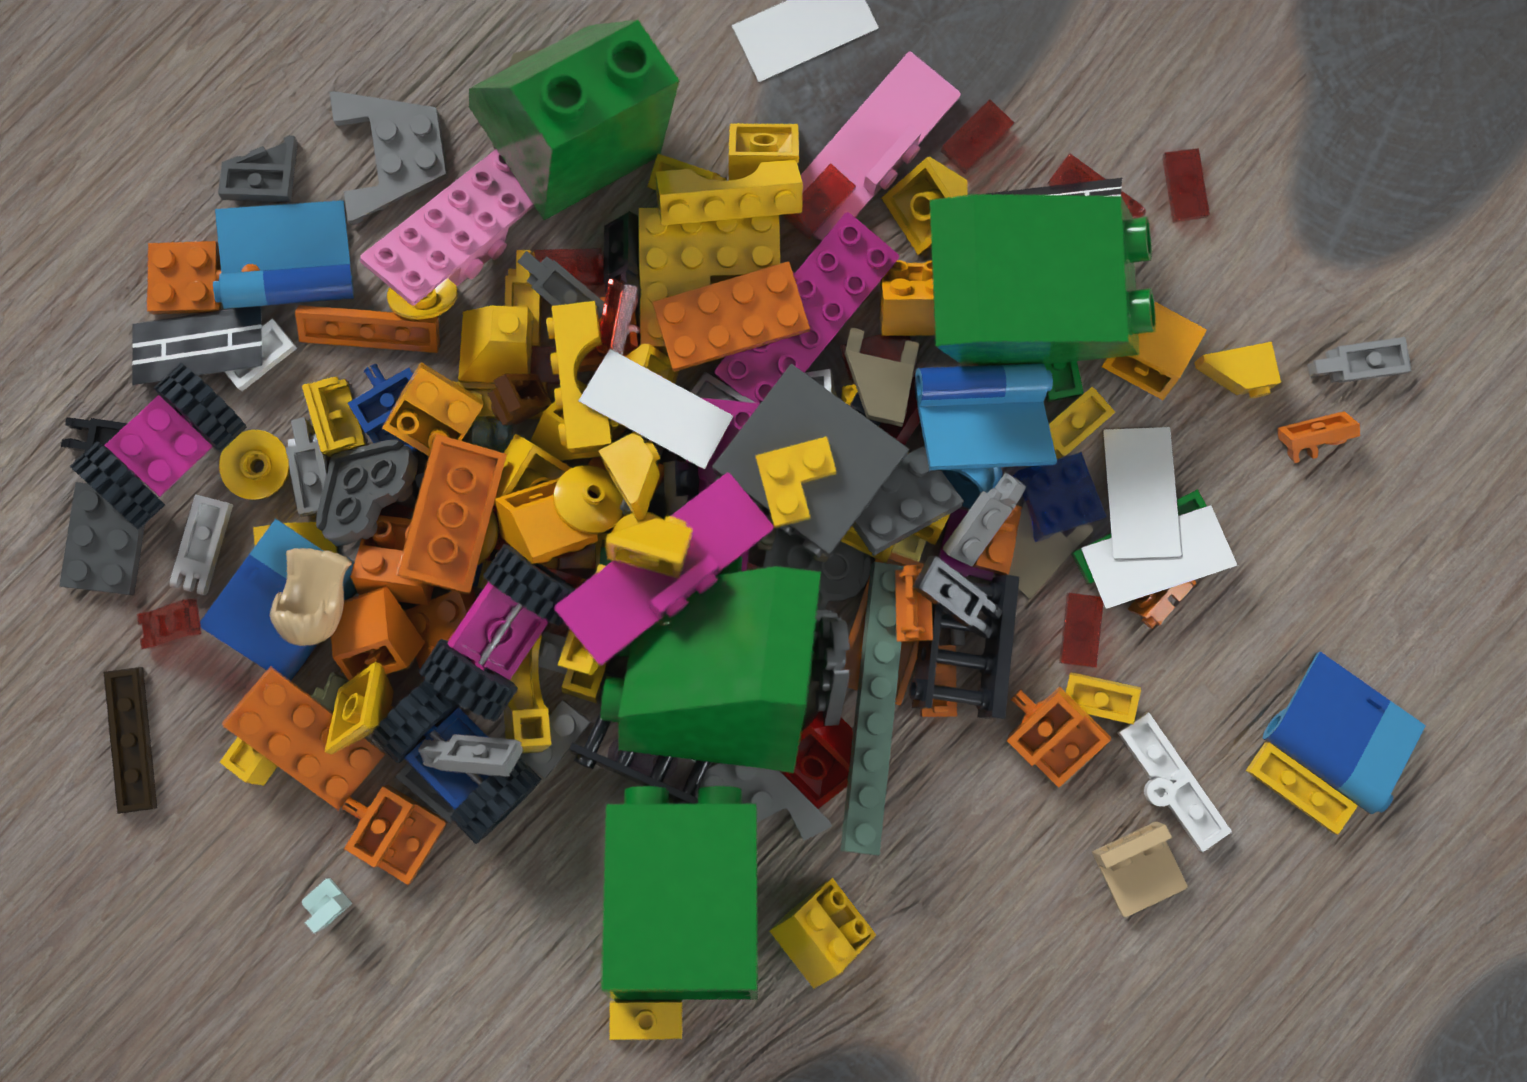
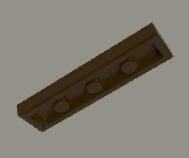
(130, 740)

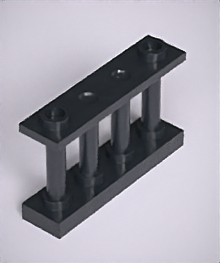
(993, 663)
(588, 757)

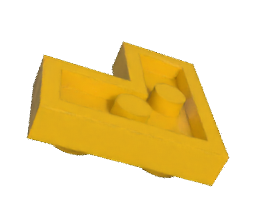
(784, 472)

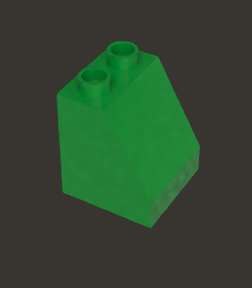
(579, 112)
(1038, 278)
(722, 673)
(680, 897)

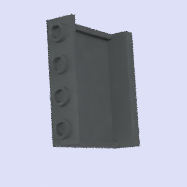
(805, 411)

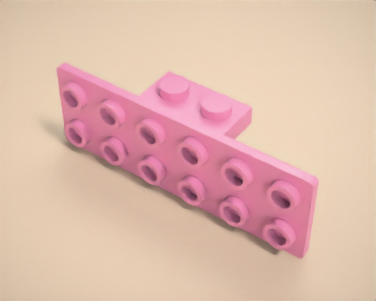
(884, 133)
(451, 232)

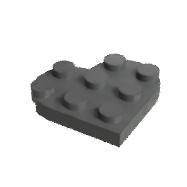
(360, 485)
(840, 575)
(830, 648)

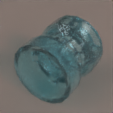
(491, 434)

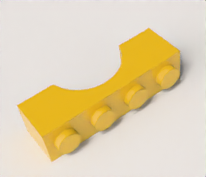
(691, 198)
(576, 334)
(526, 714)

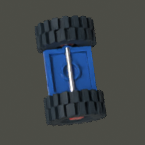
(477, 799)

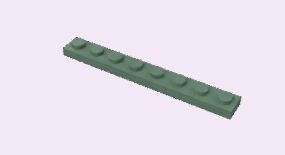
(873, 717)

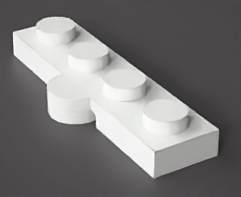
(1173, 782)

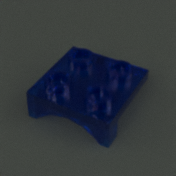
(1060, 496)

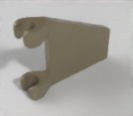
(881, 382)
(1040, 560)

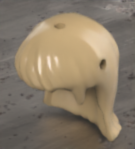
(312, 596)

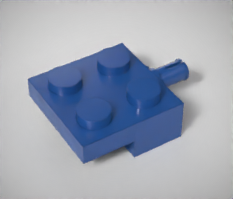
(376, 404)

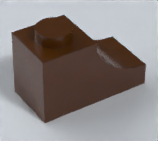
(518, 398)

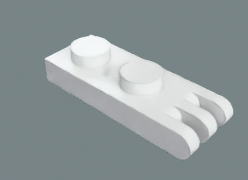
(201, 544)

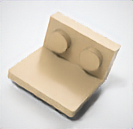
(1140, 868)

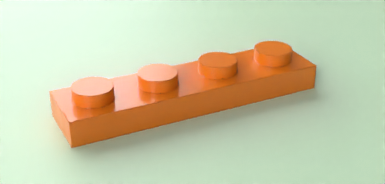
(366, 329)

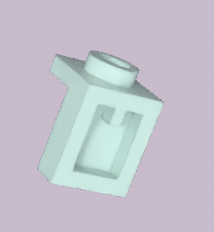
(325, 905)

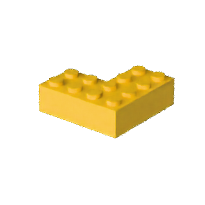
(695, 256)

